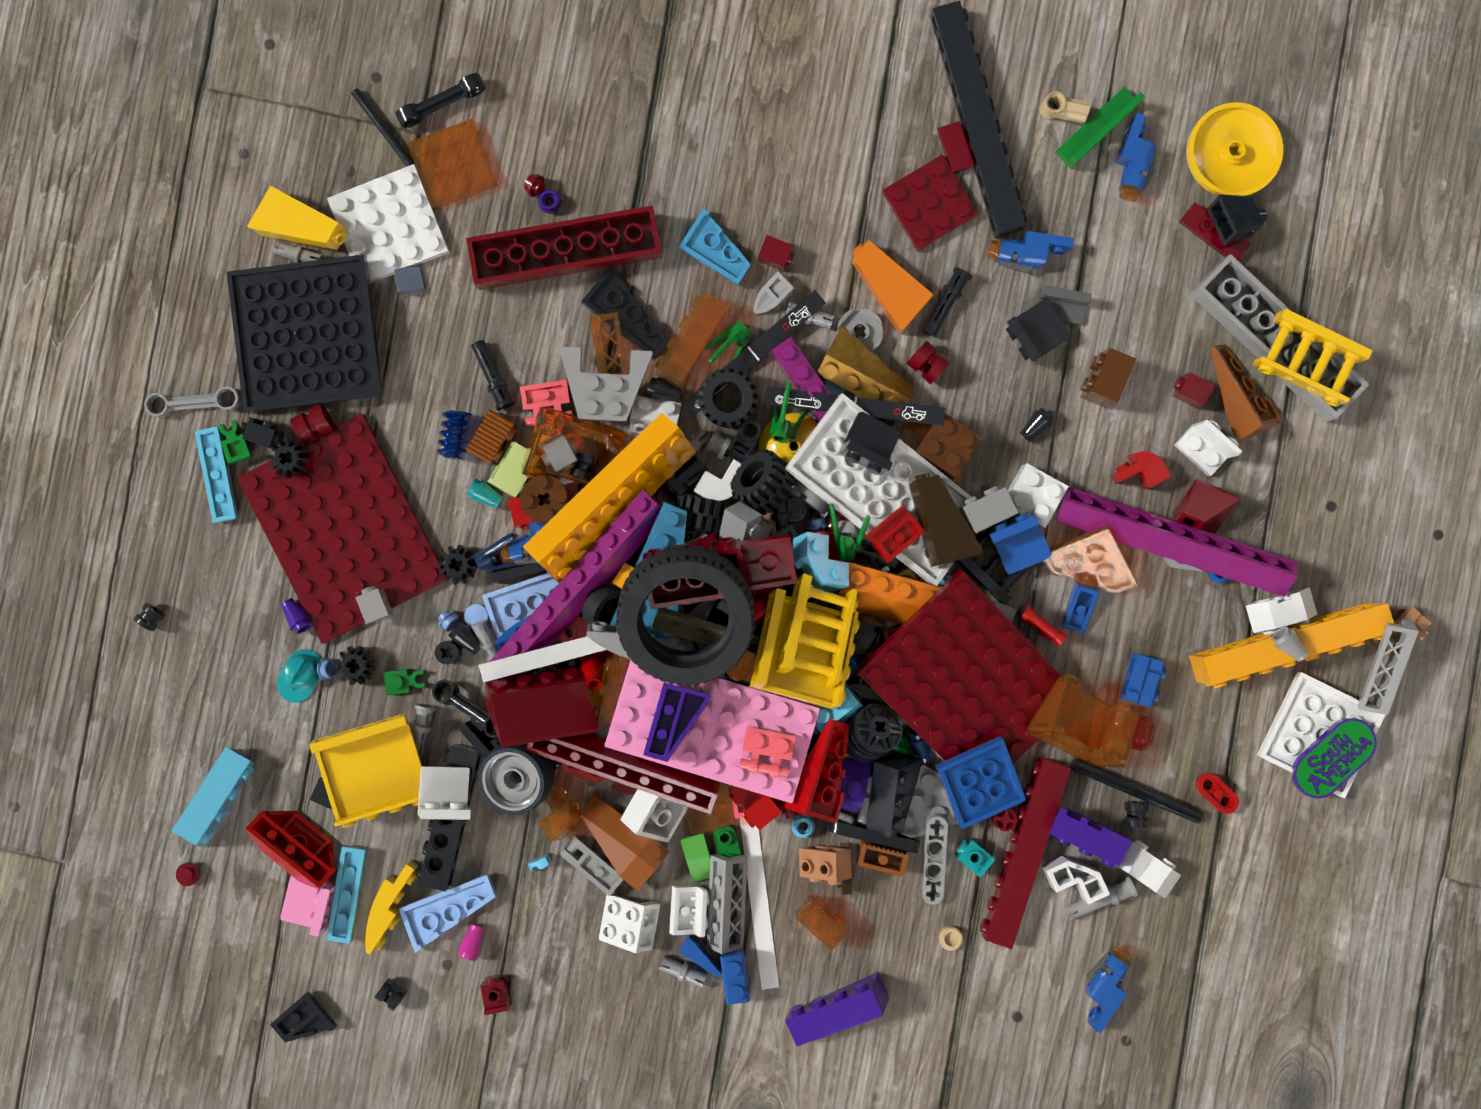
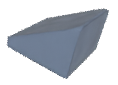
(409, 280)

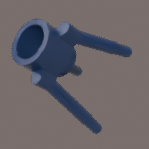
(487, 557)

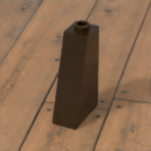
(946, 531)

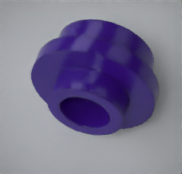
(549, 194)

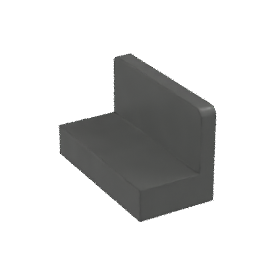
(1068, 303)

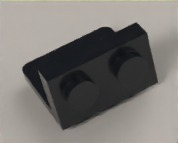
(1038, 330)
(870, 443)

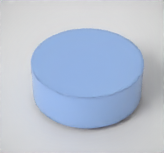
(475, 613)

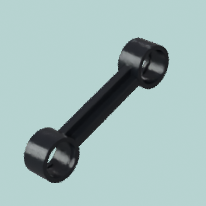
(413, 114)
(464, 705)

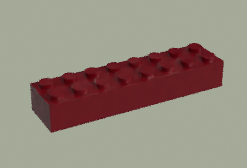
(564, 248)

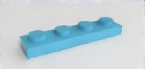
(216, 475)
(347, 894)

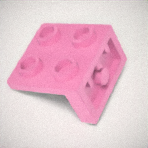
(308, 905)

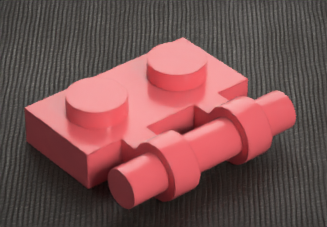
(544, 395)
(769, 744)

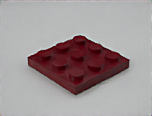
(929, 203)

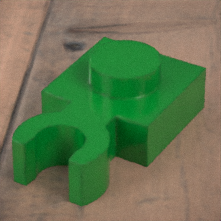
(234, 446)
(400, 681)

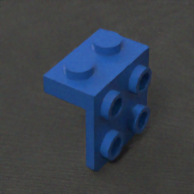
(1020, 542)

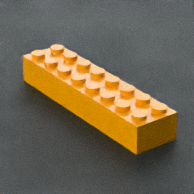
(584, 519)
(1321, 635)

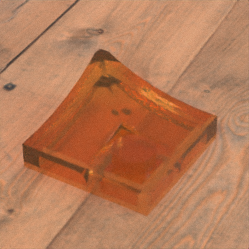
(721, 814)

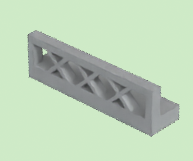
(1392, 670)
(722, 905)

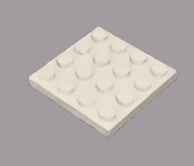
(389, 223)
(1304, 716)

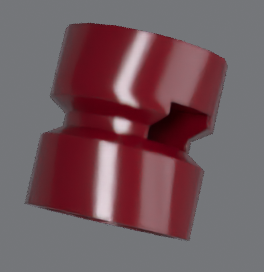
(919, 361)
(313, 424)

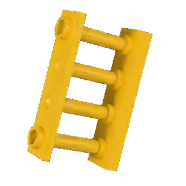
(1331, 342)
(794, 636)

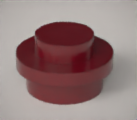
(534, 185)
(188, 874)

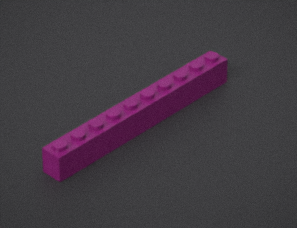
(1178, 541)
(591, 572)

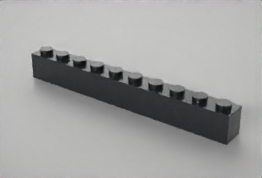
(977, 119)

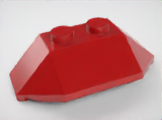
(294, 845)

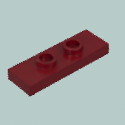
(1200, 224)

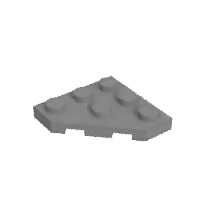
(927, 799)

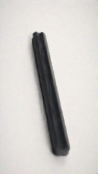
(1136, 790)

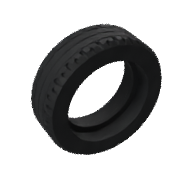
(677, 665)

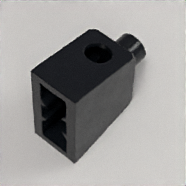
(1236, 217)

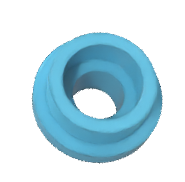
(803, 833)

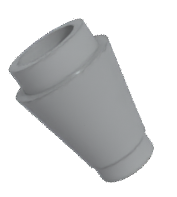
(1289, 643)

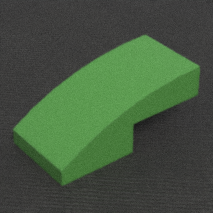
(697, 856)

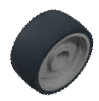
(507, 790)

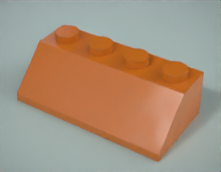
(886, 593)

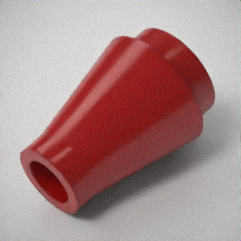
(592, 671)

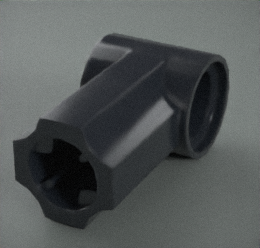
(684, 478)

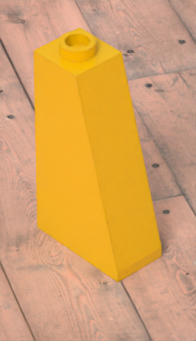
(293, 221)

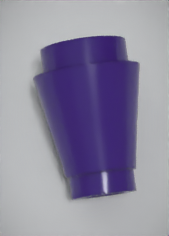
(296, 617)

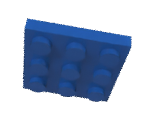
(980, 782)

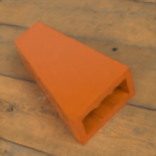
(890, 284)

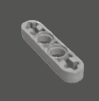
(931, 858)

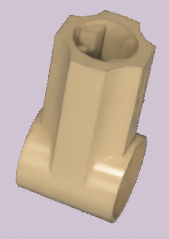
(1067, 108)

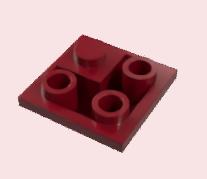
(1205, 506)

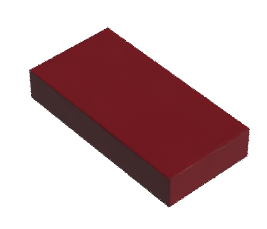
(955, 147)

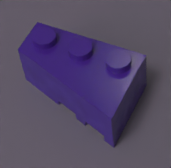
(1090, 837)

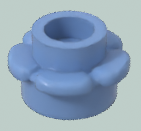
(816, 524)
(448, 620)
(327, 669)

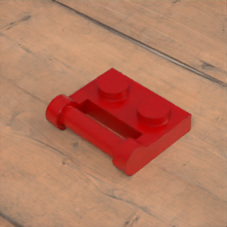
(1047, 630)

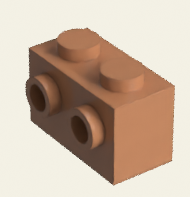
(825, 864)

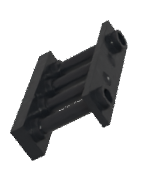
(984, 574)

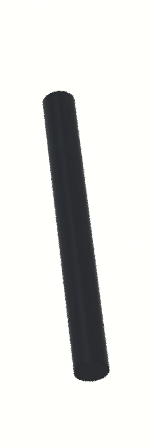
(382, 127)

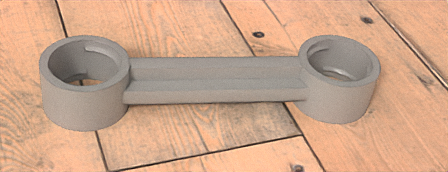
(192, 402)

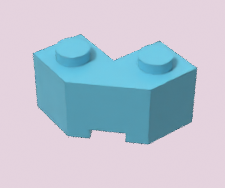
(811, 555)

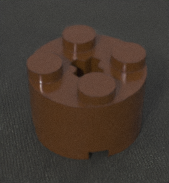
(533, 494)

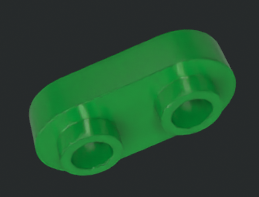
(727, 848)

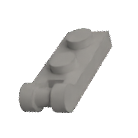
(592, 865)

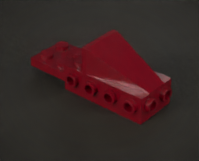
(762, 561)

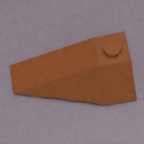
(1244, 406)
(630, 854)

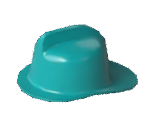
(299, 676)

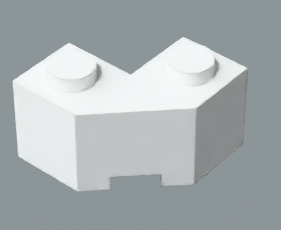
(1281, 611)
(1149, 870)
(1065, 872)

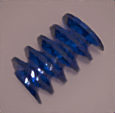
(453, 434)

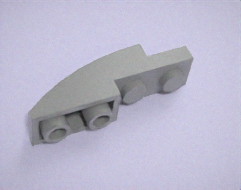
(608, 638)

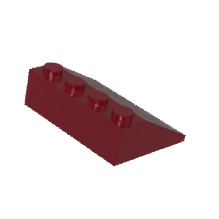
(540, 707)

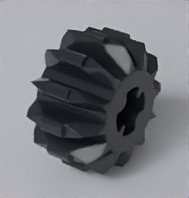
(282, 465)
(458, 555)
(361, 658)

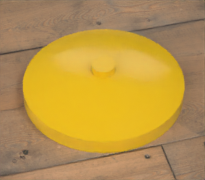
(1234, 150)

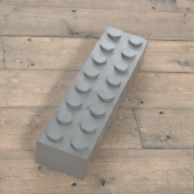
(1248, 314)

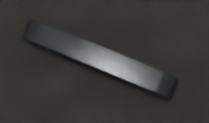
(861, 833)

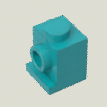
(983, 861)

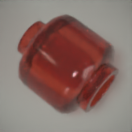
(1144, 734)

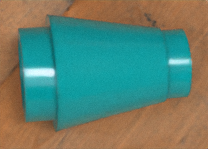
(484, 493)

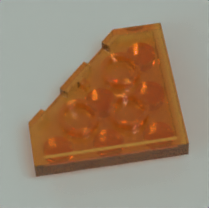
(1093, 561)

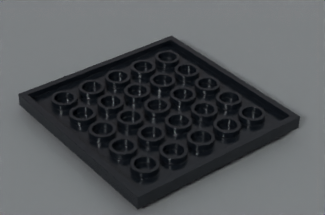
(305, 333)

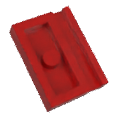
(895, 533)

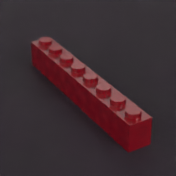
(667, 782)
(1025, 852)

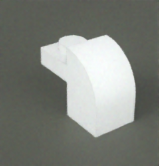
(715, 488)

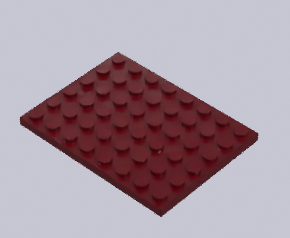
(343, 528)
(961, 673)

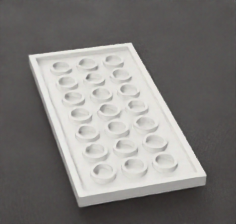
(861, 493)

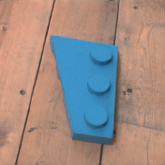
(714, 249)

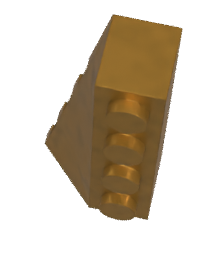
(861, 372)

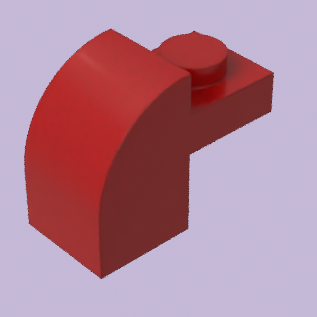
(1147, 467)

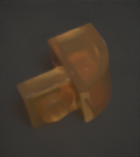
(564, 815)

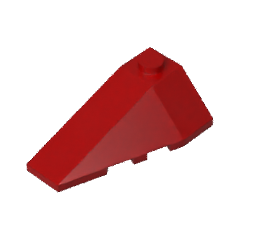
(820, 779)

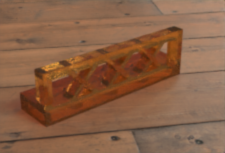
(599, 344)

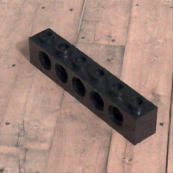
(442, 877)

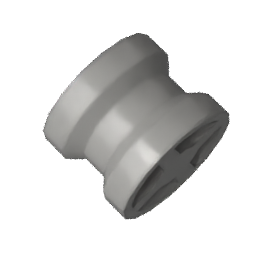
(718, 445)

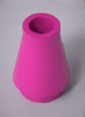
(471, 945)

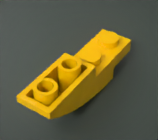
(383, 911)

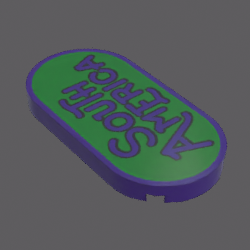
(1334, 757)

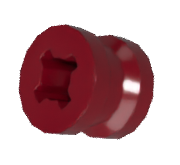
(1009, 820)

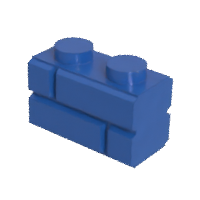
(1143, 680)
(735, 977)

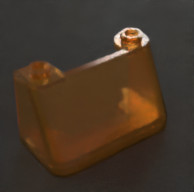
(586, 435)
(1085, 724)

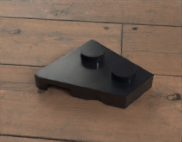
(303, 1019)

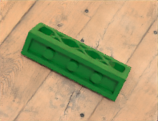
(1098, 127)

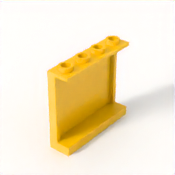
(798, 682)
(369, 769)

